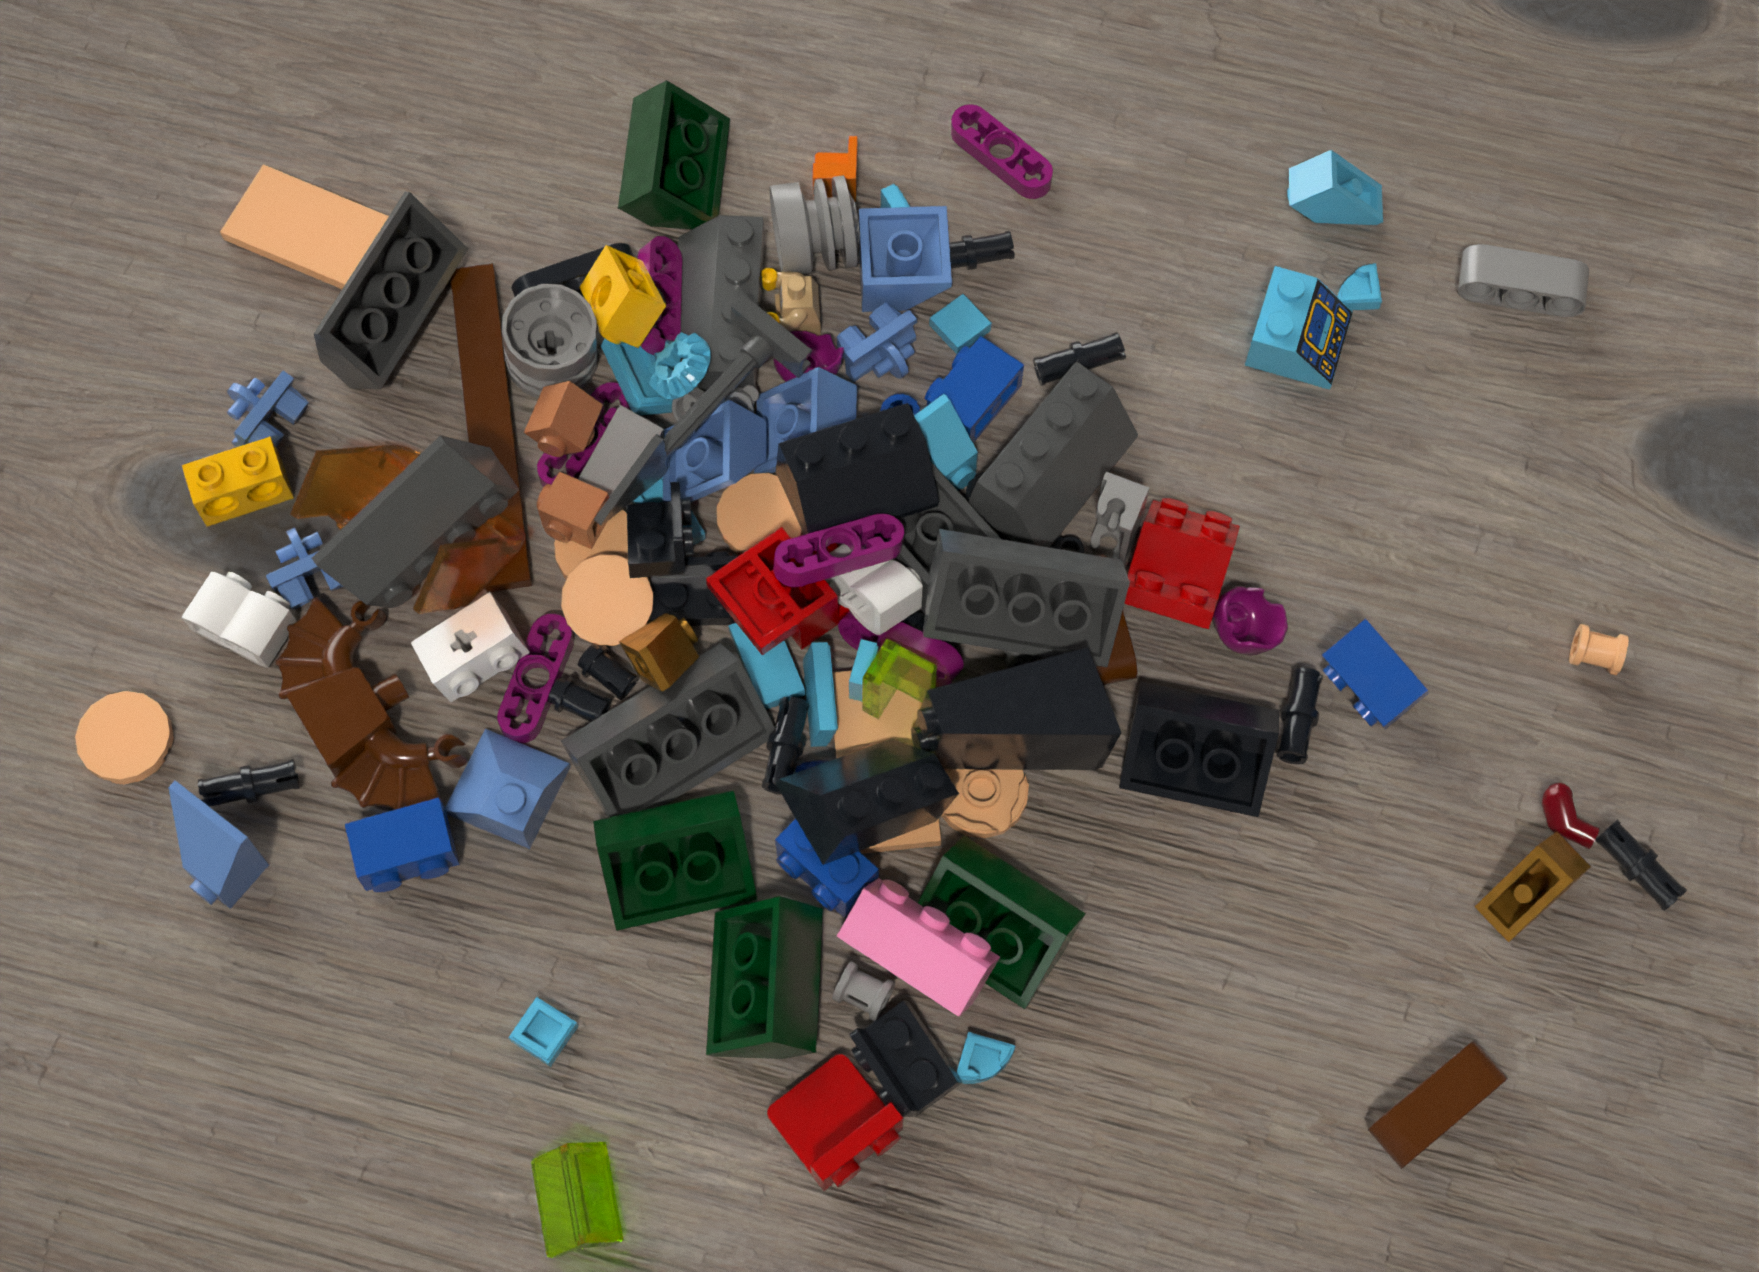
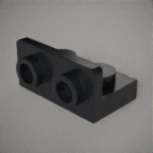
(657, 536)
(688, 594)
(904, 1060)

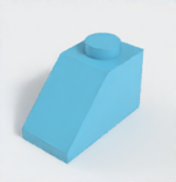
(1334, 192)
(948, 442)

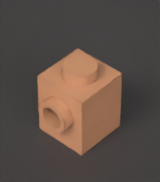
(563, 419)
(569, 510)

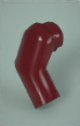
(1562, 816)

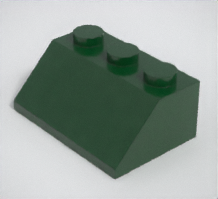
(673, 159)
(674, 860)
(1007, 910)
(765, 980)

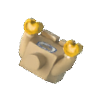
(797, 300)

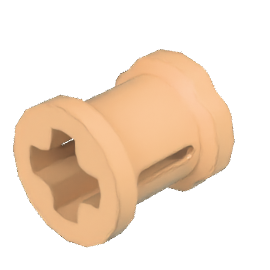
(1598, 649)

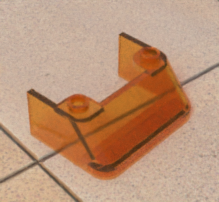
(350, 478)

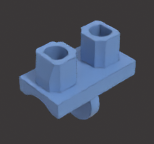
(882, 350)
(279, 398)
(290, 579)

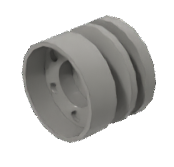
(814, 225)
(546, 320)

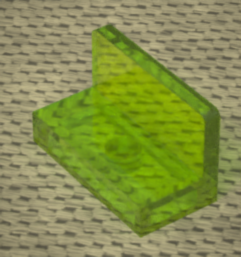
(893, 670)
(576, 1198)

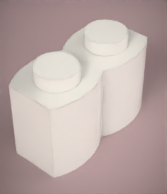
(879, 593)
(240, 618)

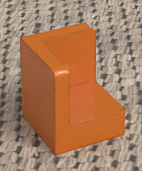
(838, 164)

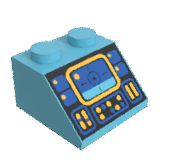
(1299, 329)

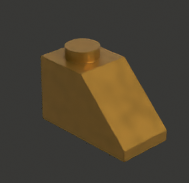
(661, 650)
(1532, 886)

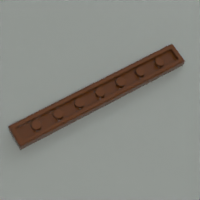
(488, 394)

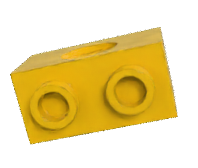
(622, 297)

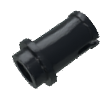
(607, 671)
(577, 700)

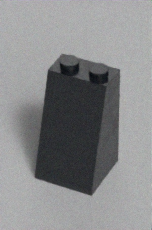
(1021, 718)

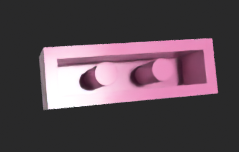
(918, 945)

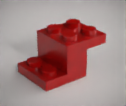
(1181, 562)
(769, 609)

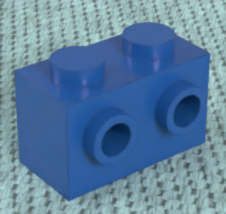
(979, 384)
(1374, 675)
(402, 845)
(832, 884)

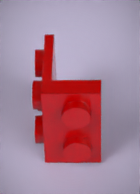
(835, 1122)

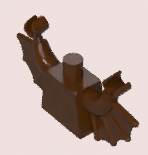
(350, 716)

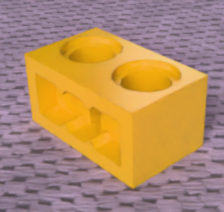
(237, 481)

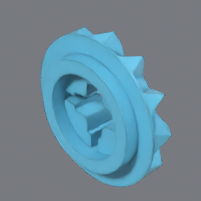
(686, 374)

